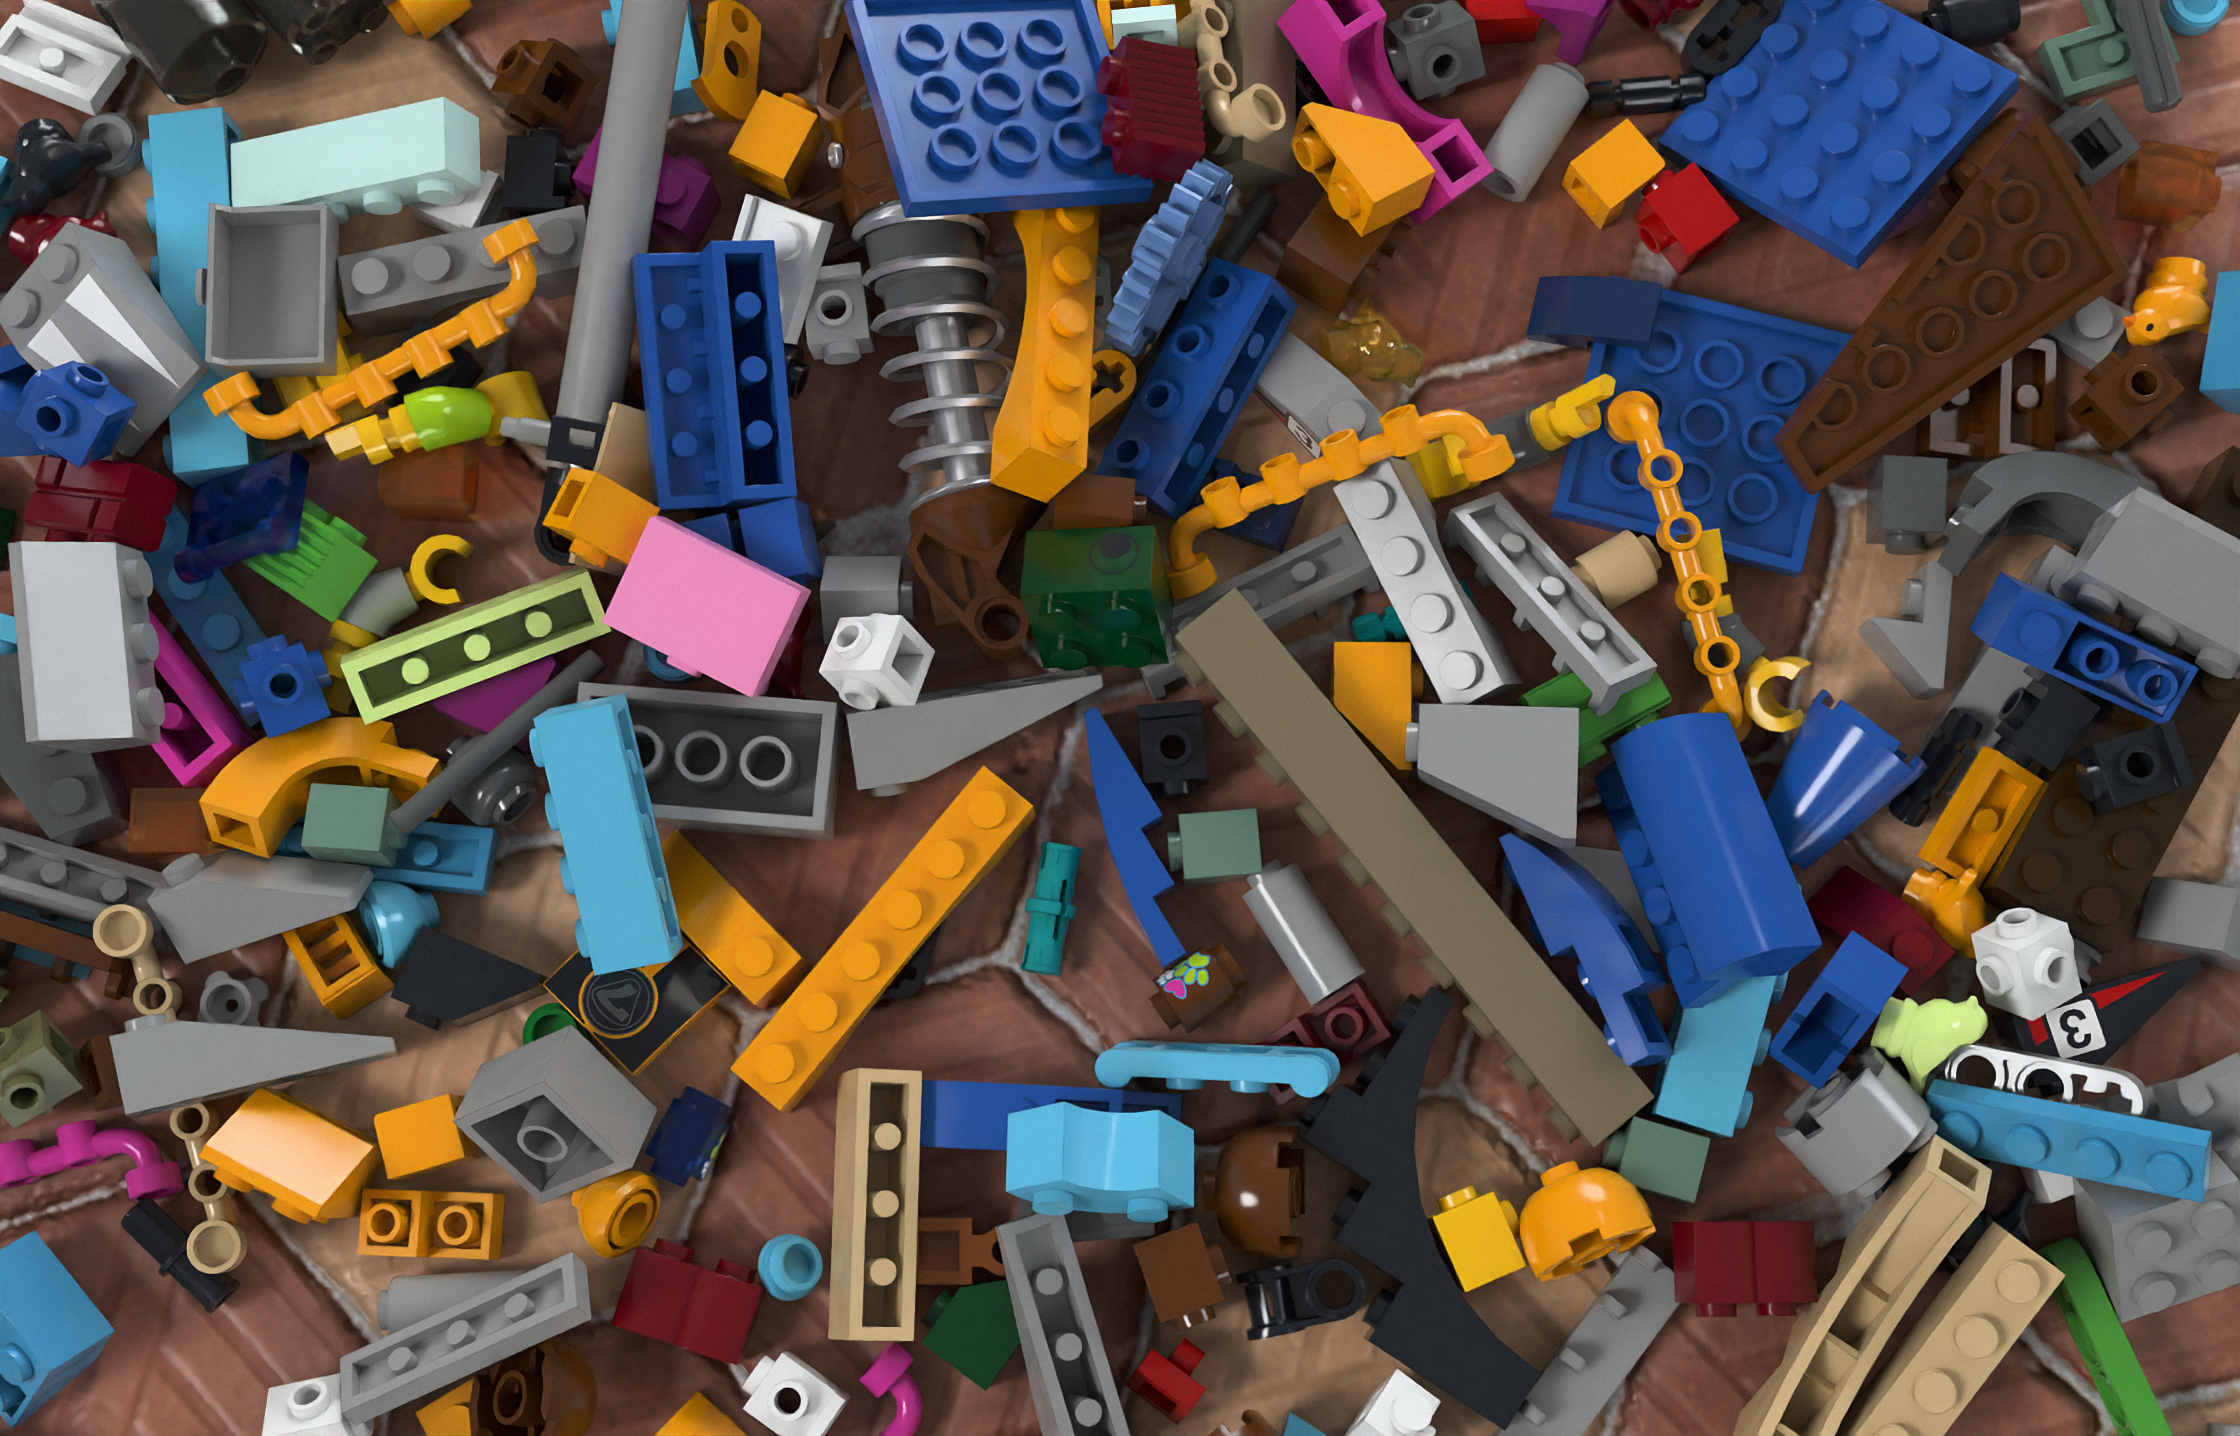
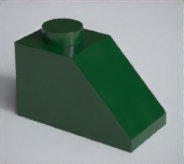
(974, 1330)

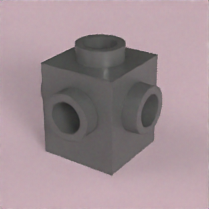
(1434, 49)

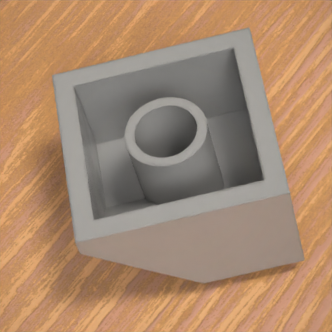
(555, 1115)

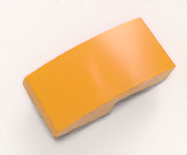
(431, 1224)

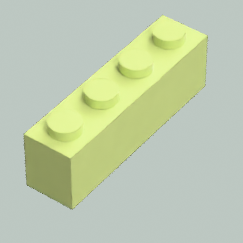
(474, 644)

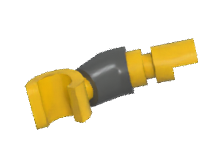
(1532, 433)
(1753, 666)

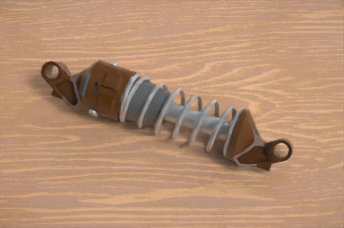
(933, 290)

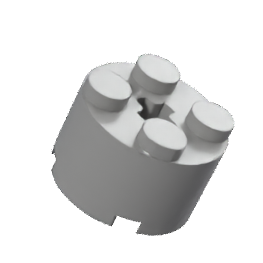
(1856, 1125)

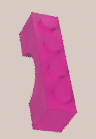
(1348, 59)

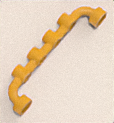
(373, 381)
(1634, 420)
(1341, 459)

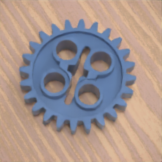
(1169, 257)

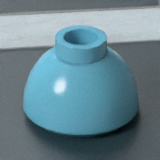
(394, 919)

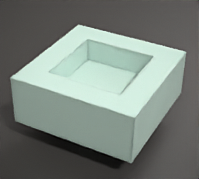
(1146, 23)

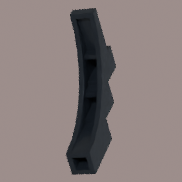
(1425, 1316)

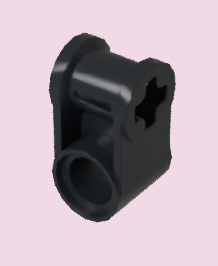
(1295, 1297)

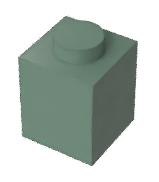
(352, 825)
(1216, 847)
(1657, 1158)

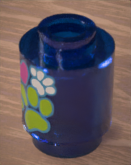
(688, 1137)

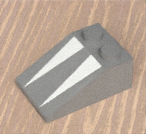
(98, 307)

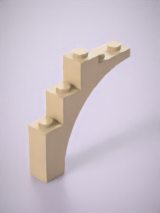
(1875, 1283)

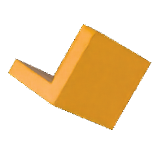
(1611, 172)
(423, 1138)

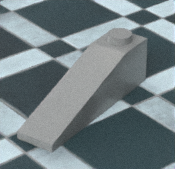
(1996, 675)
(950, 724)
(196, 1062)
(1058, 1330)

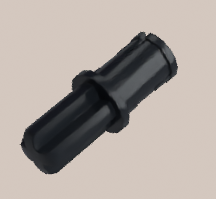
(167, 1245)

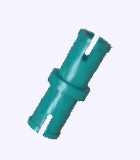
(1050, 909)

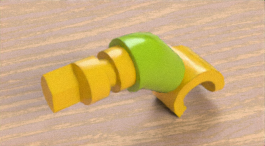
(442, 418)

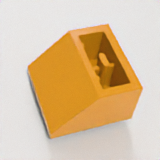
(295, 1155)

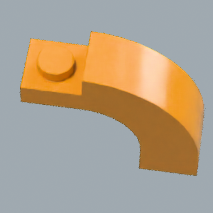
(270, 782)

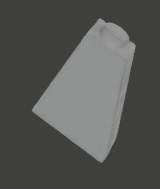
(1503, 762)

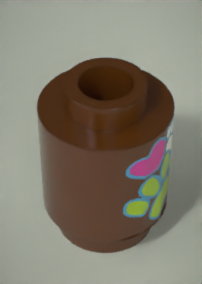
(1198, 988)

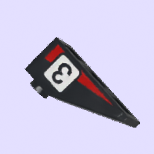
(2095, 1021)

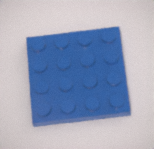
(990, 104)
(1840, 121)
(1721, 396)

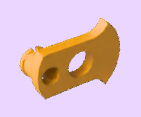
(717, 88)

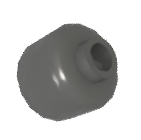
(500, 791)

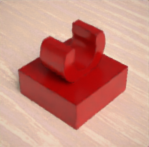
(1168, 1382)

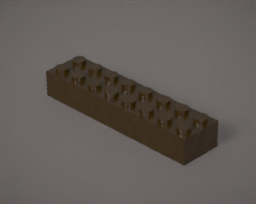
(2095, 865)

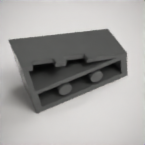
(67, 792)

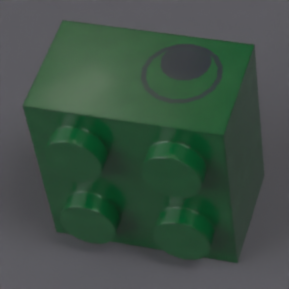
(1097, 597)

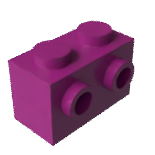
(684, 197)

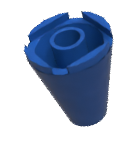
(1835, 779)

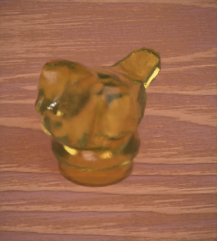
(1371, 348)

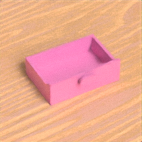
(706, 607)

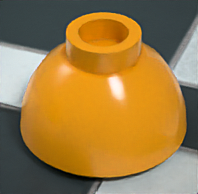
(617, 1211)

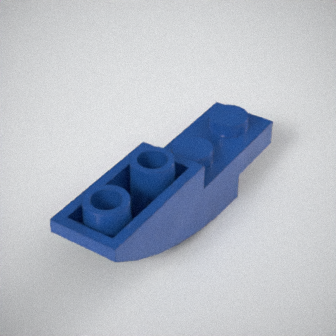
(1584, 920)
(977, 1112)

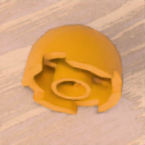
(1581, 1220)

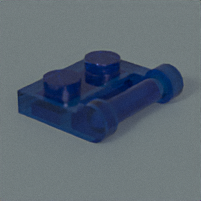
(244, 516)

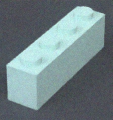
(363, 161)

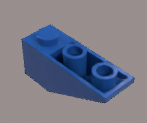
(2082, 649)

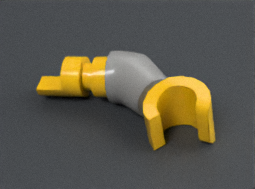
(383, 602)

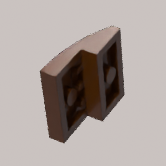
(1999, 413)

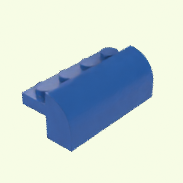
(714, 377)
(1704, 856)

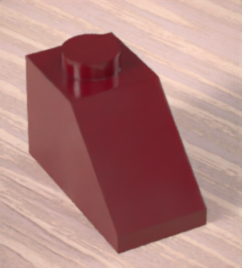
(1858, 904)

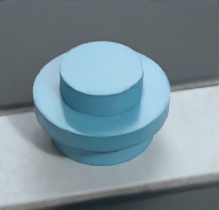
(789, 1267)

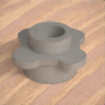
(221, 990)

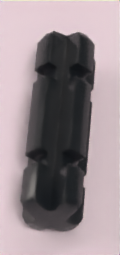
(1644, 95)
(1943, 758)

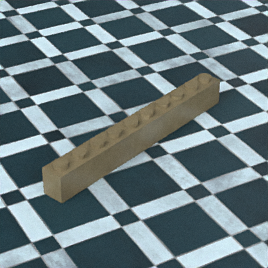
(1410, 869)

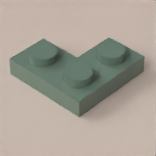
(2092, 57)

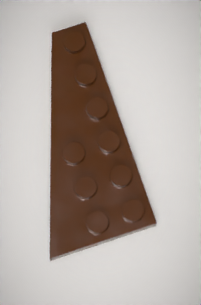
(1983, 287)

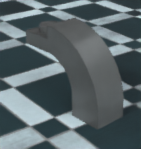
(2031, 494)

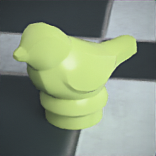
(1927, 1033)

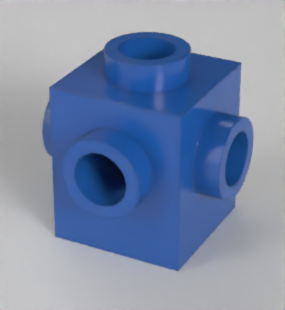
(74, 412)
(287, 709)

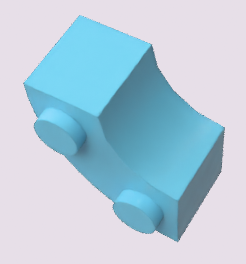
(1100, 1161)

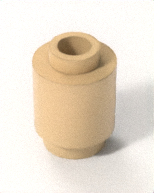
(1618, 568)

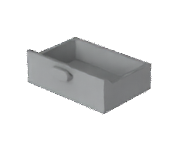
(271, 290)

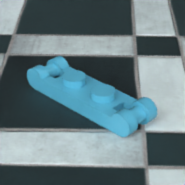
(1245, 1066)

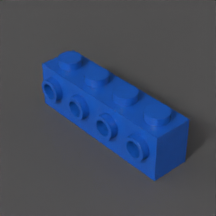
(1198, 386)

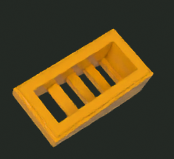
(350, 981)

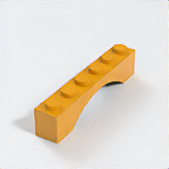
(1045, 413)
(882, 939)

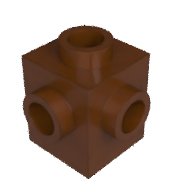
(543, 84)
(2127, 398)

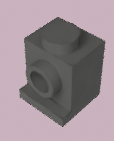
(2095, 139)

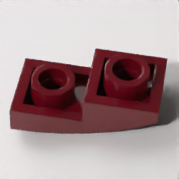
(1343, 1023)

